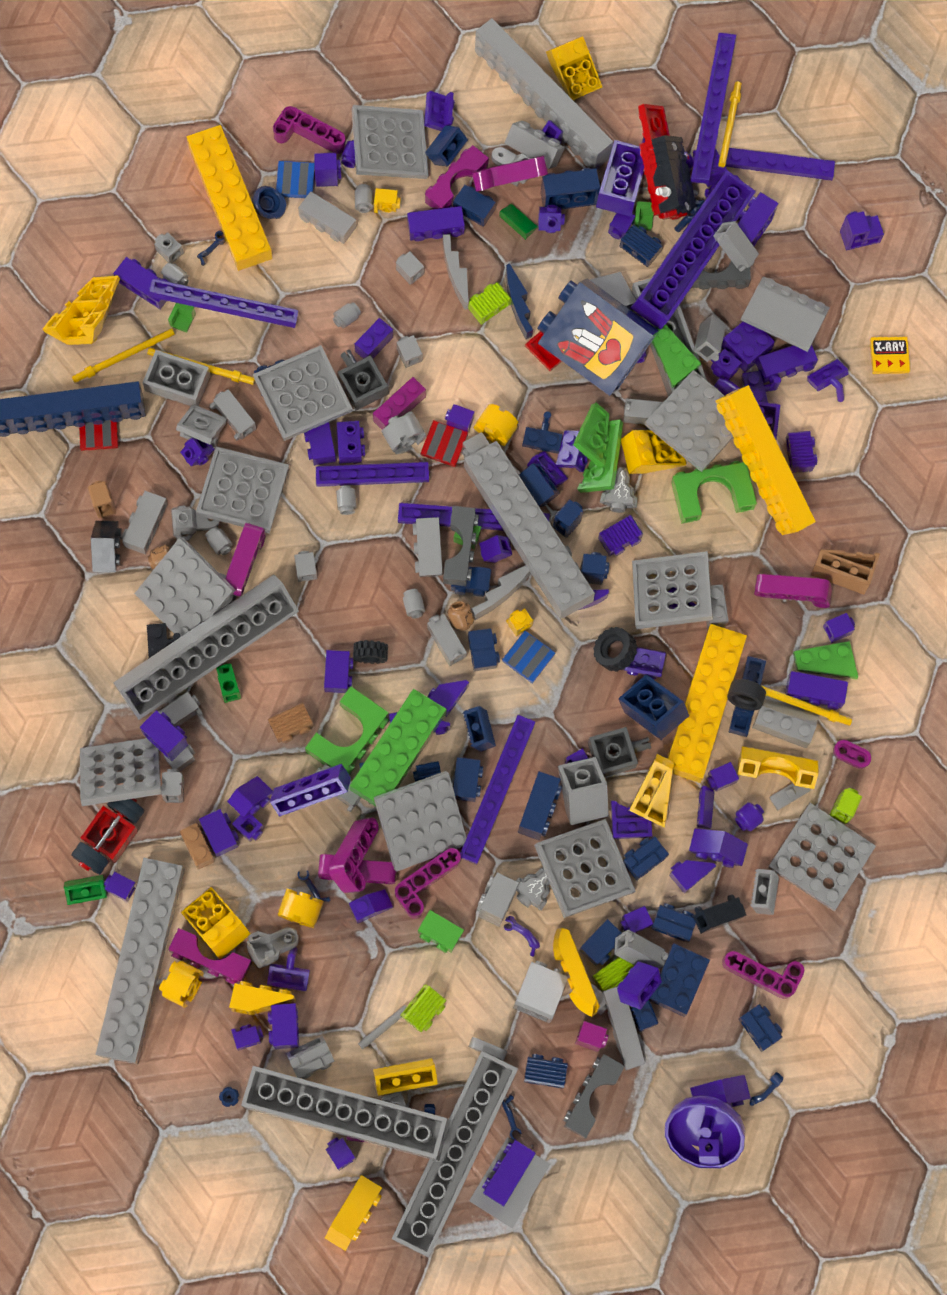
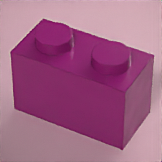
(592, 1036)

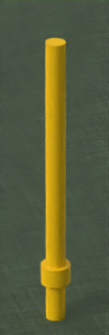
(734, 99)
(91, 370)
(235, 376)
(831, 715)

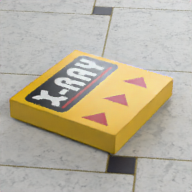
(889, 355)

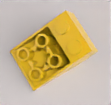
(574, 68)
(649, 453)
(215, 923)
(254, 1000)

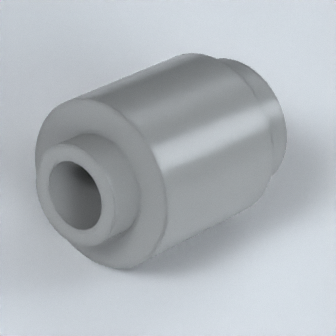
(363, 198)
(175, 274)
(346, 315)
(346, 500)
(219, 541)
(413, 603)

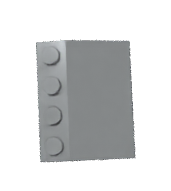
(785, 313)

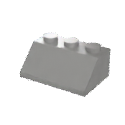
(786, 722)

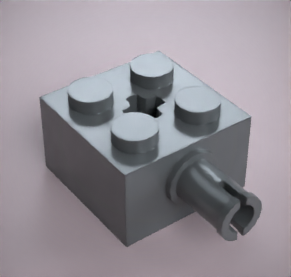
(363, 371)
(618, 742)

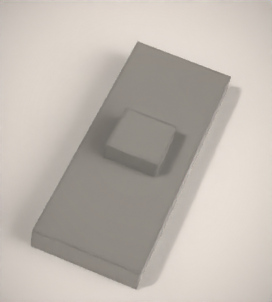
(788, 795)

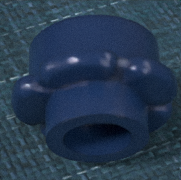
(234, 1097)

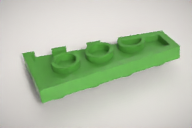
(604, 478)

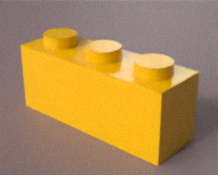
(405, 1076)

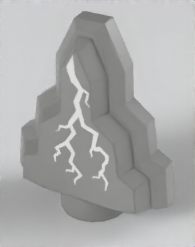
(622, 495)
(533, 889)

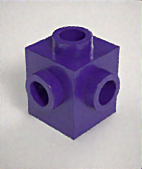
(550, 218)
(726, 365)
(196, 452)

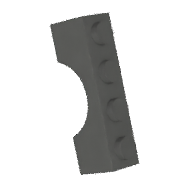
(728, 278)
(457, 568)
(605, 1073)

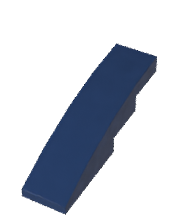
(518, 297)
(742, 718)

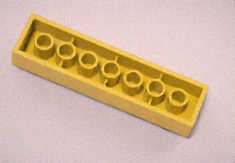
(229, 197)
(765, 461)
(706, 702)

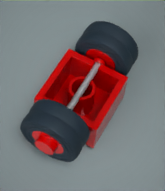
(108, 835)

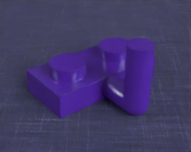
(829, 375)
(756, 384)
(288, 975)

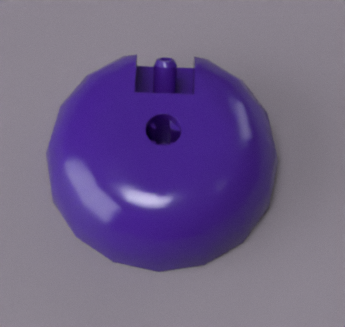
(710, 1126)

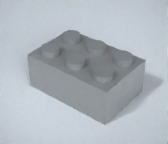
(176, 378)
(499, 896)

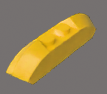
(583, 993)

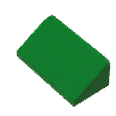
(517, 221)
(85, 889)

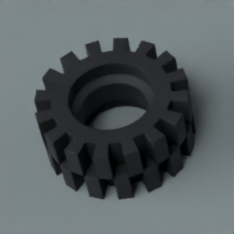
(370, 652)

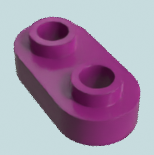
(852, 752)

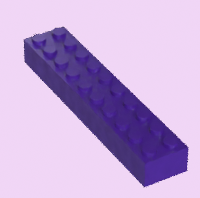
(692, 250)

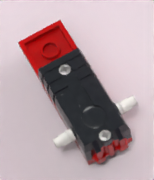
(665, 166)

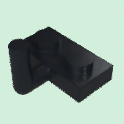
(158, 639)

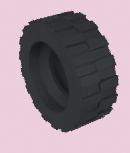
(603, 644)

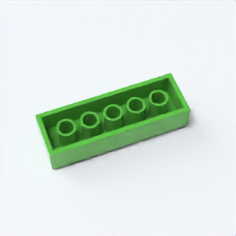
(398, 747)

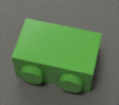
(440, 931)

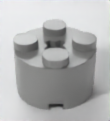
(403, 433)

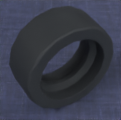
(746, 694)

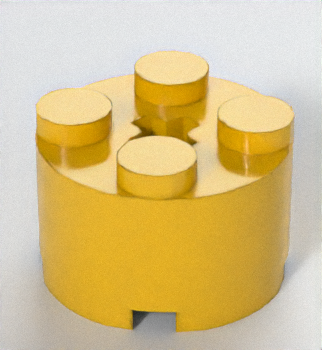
(496, 424)
(300, 908)
(181, 983)

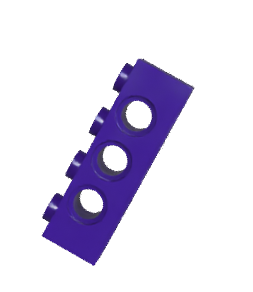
(310, 790)

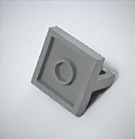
(201, 425)

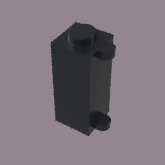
(719, 914)

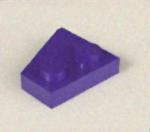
(628, 824)

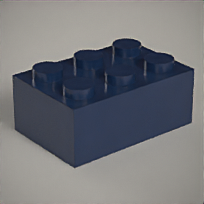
(570, 189)
(653, 707)
(540, 806)
(680, 980)

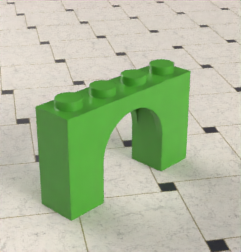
(733, 476)
(372, 719)

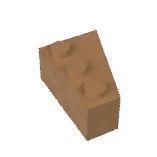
(846, 569)

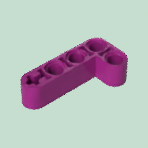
(332, 140)
(509, 173)
(249, 543)
(794, 588)
(350, 854)
(373, 871)
(430, 878)
(760, 971)

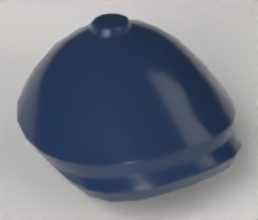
(268, 202)

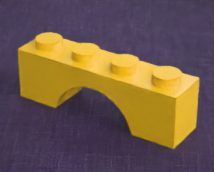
(799, 770)

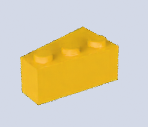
(353, 1213)

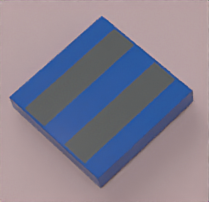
(295, 179)
(528, 657)

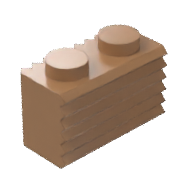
(101, 499)
(290, 723)
(197, 846)

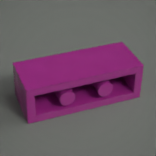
(400, 403)

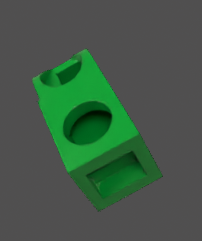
(228, 683)

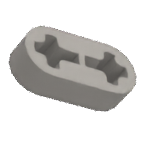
(488, 1048)

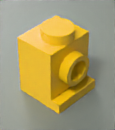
(386, 200)
(519, 621)

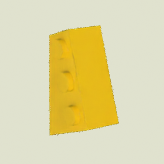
(654, 792)

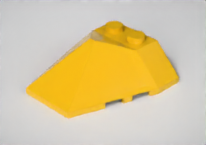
(86, 315)

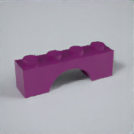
(470, 161)
(232, 967)

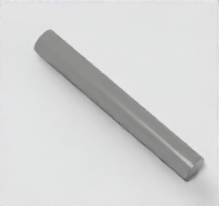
(382, 1028)

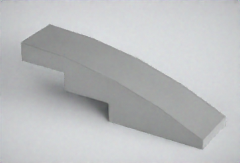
(457, 275)
(507, 587)
(624, 1030)

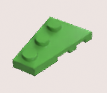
(674, 355)
(592, 435)
(828, 659)

